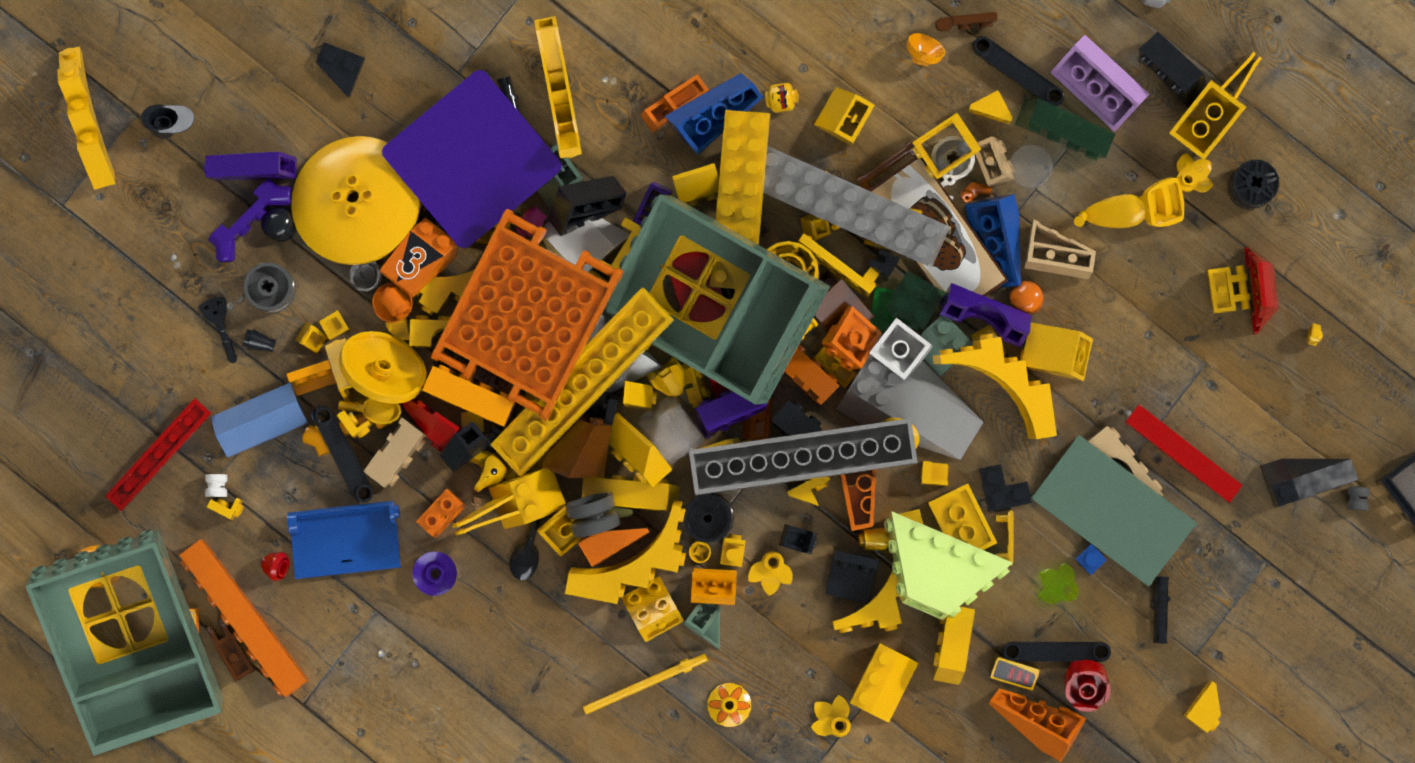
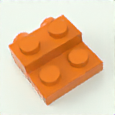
(851, 339)

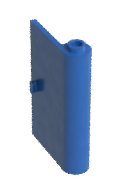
(345, 533)

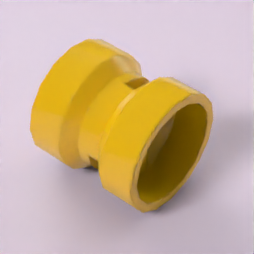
(699, 552)

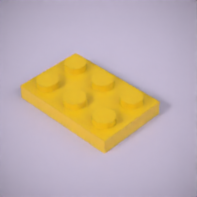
(962, 518)

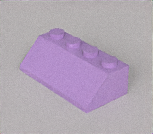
(1099, 83)

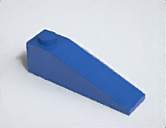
(998, 228)

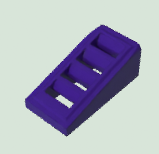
(645, 202)

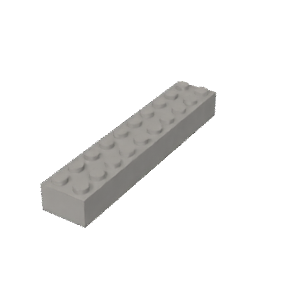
(853, 208)
(803, 456)

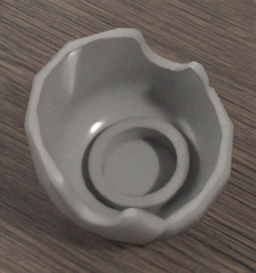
(366, 276)

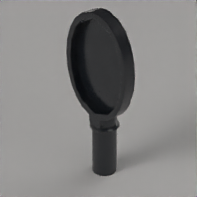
(526, 555)

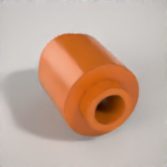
(395, 302)

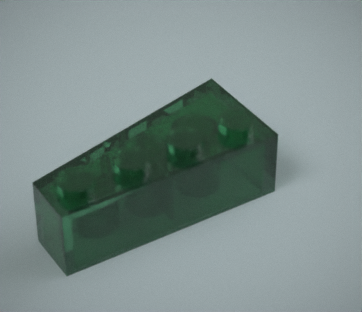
(1065, 128)

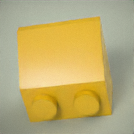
(697, 185)

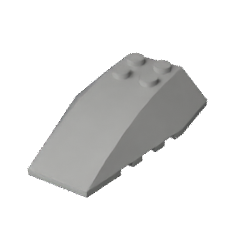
(934, 409)

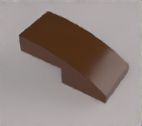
(492, 380)

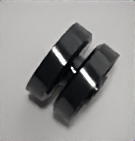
(721, 513)

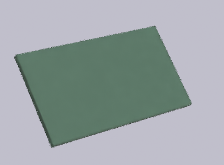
(1114, 510)

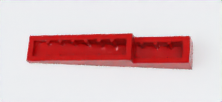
(1183, 453)

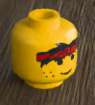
(781, 97)

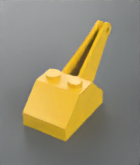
(1211, 114)
(519, 500)

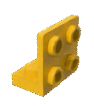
(652, 609)

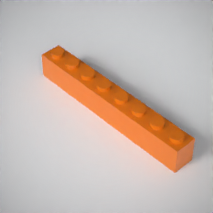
(243, 617)

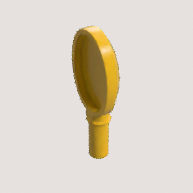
(374, 411)

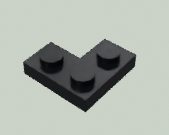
(997, 494)

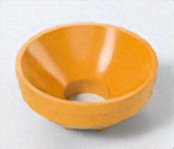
(924, 49)

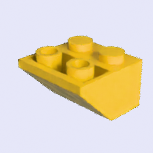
(844, 115)

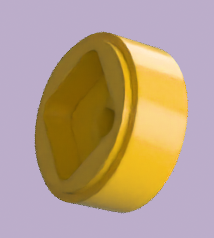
(1314, 334)

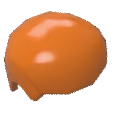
(1027, 297)

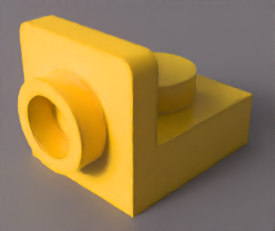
(350, 422)
(221, 507)
(733, 550)

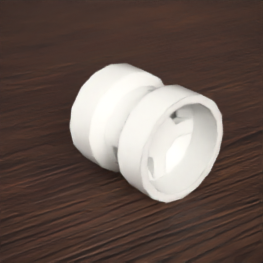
(216, 485)

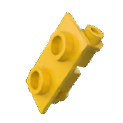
(699, 391)

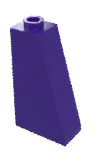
(251, 166)

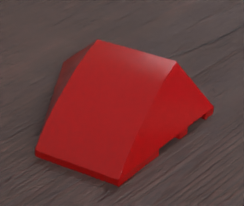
(1263, 289)

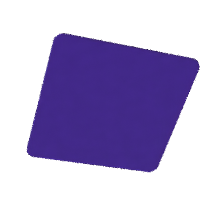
(471, 159)

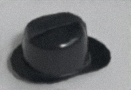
(167, 120)

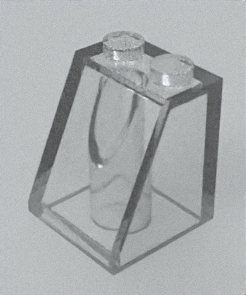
(671, 430)

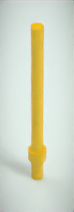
(684, 666)

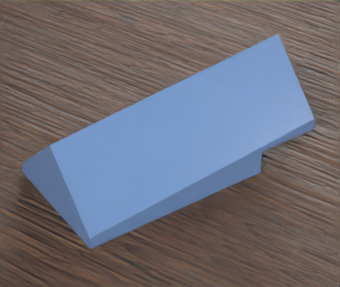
(258, 420)

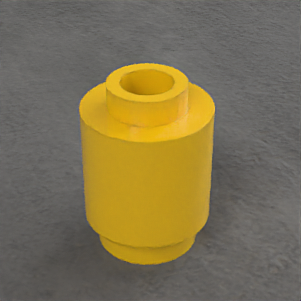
(873, 539)

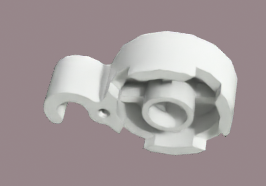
(939, 157)

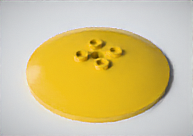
(360, 229)

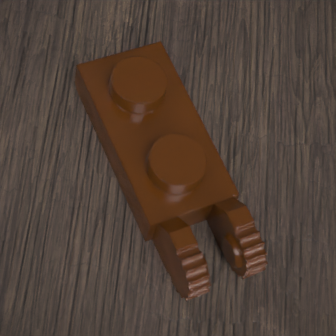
(965, 21)
(231, 652)

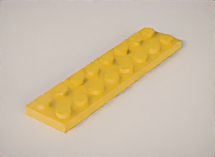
(741, 180)

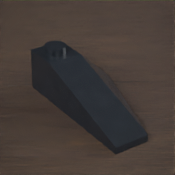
(1301, 478)

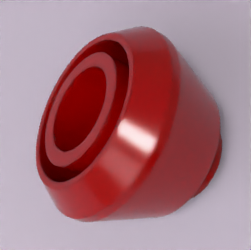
(275, 565)

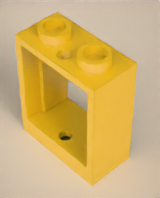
(965, 133)

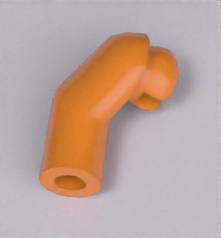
(974, 190)

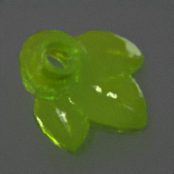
(1055, 583)

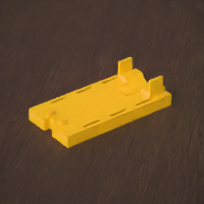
(863, 285)

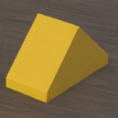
(992, 108)

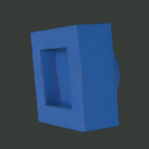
(1090, 559)

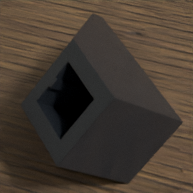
(464, 447)

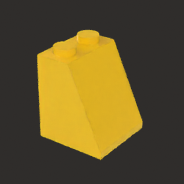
(1057, 351)

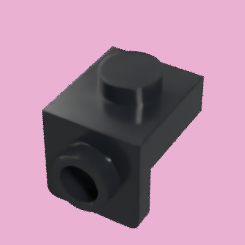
(798, 539)

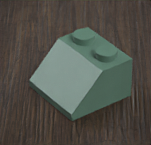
(943, 335)

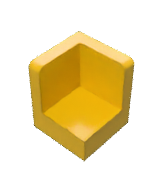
(934, 473)

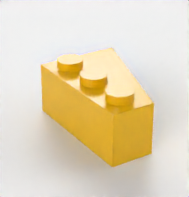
(953, 647)

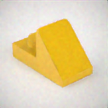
(804, 493)

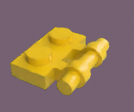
(1222, 291)

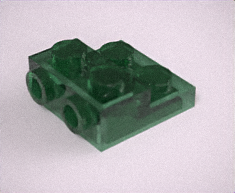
(914, 301)

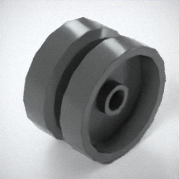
(260, 278)
(592, 514)

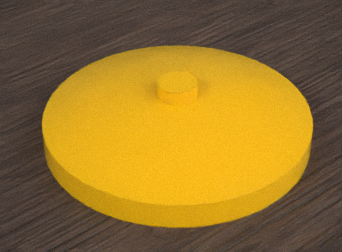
(382, 367)

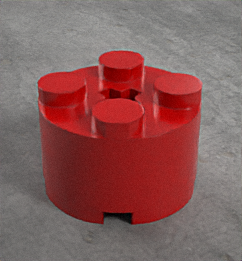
(1086, 673)

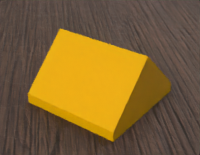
(559, 533)

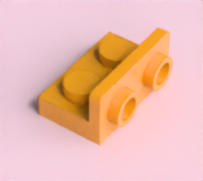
(312, 378)

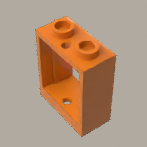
(434, 519)

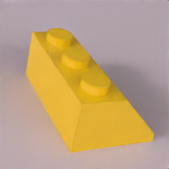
(637, 452)
(883, 682)

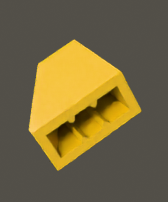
(347, 391)

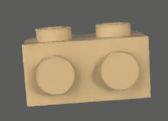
(994, 162)

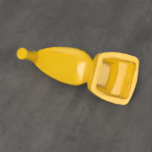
(1159, 205)

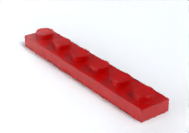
(158, 454)

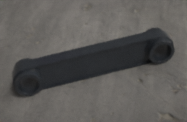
(1017, 71)
(342, 453)
(1056, 651)

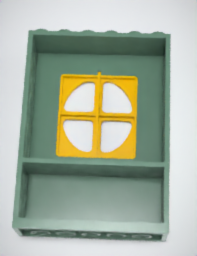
(761, 322)
(147, 683)

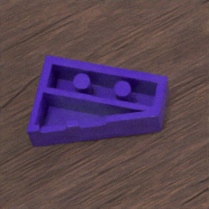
(724, 411)

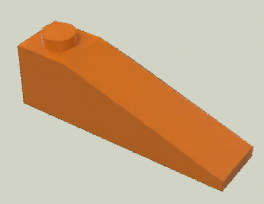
(1045, 726)

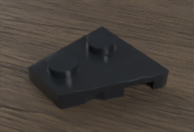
(340, 66)

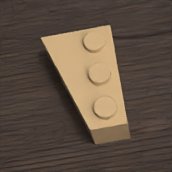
(1057, 254)
(395, 454)

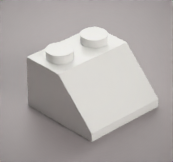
(901, 349)

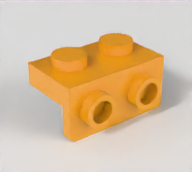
(713, 586)

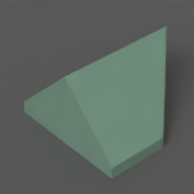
(706, 622)

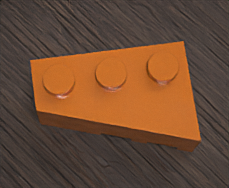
(810, 377)

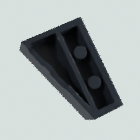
(1172, 68)
(584, 201)

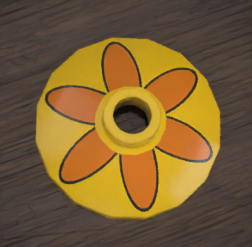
(725, 716)

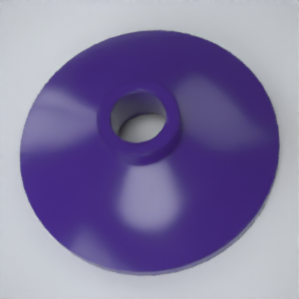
(423, 577)

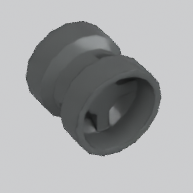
(1358, 498)

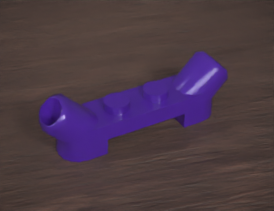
(268, 194)

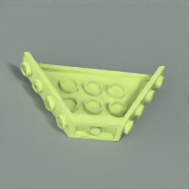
(937, 569)

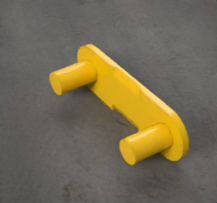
(1010, 519)

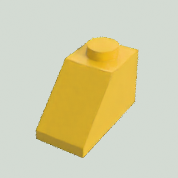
(1205, 709)

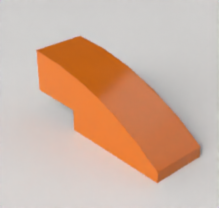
(655, 114)

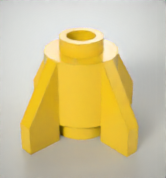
(668, 378)

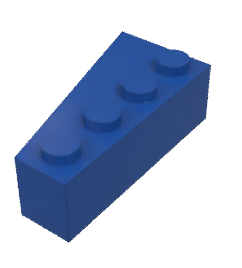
(703, 118)

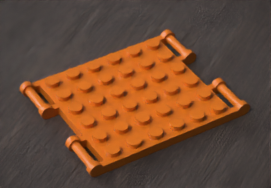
(526, 314)

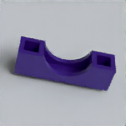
(1009, 322)

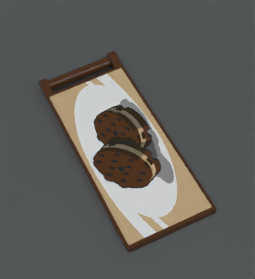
(962, 255)

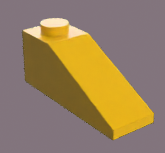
(639, 395)

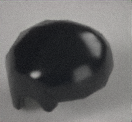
(278, 224)

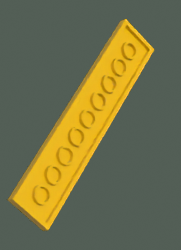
(596, 370)

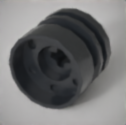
(1253, 197)

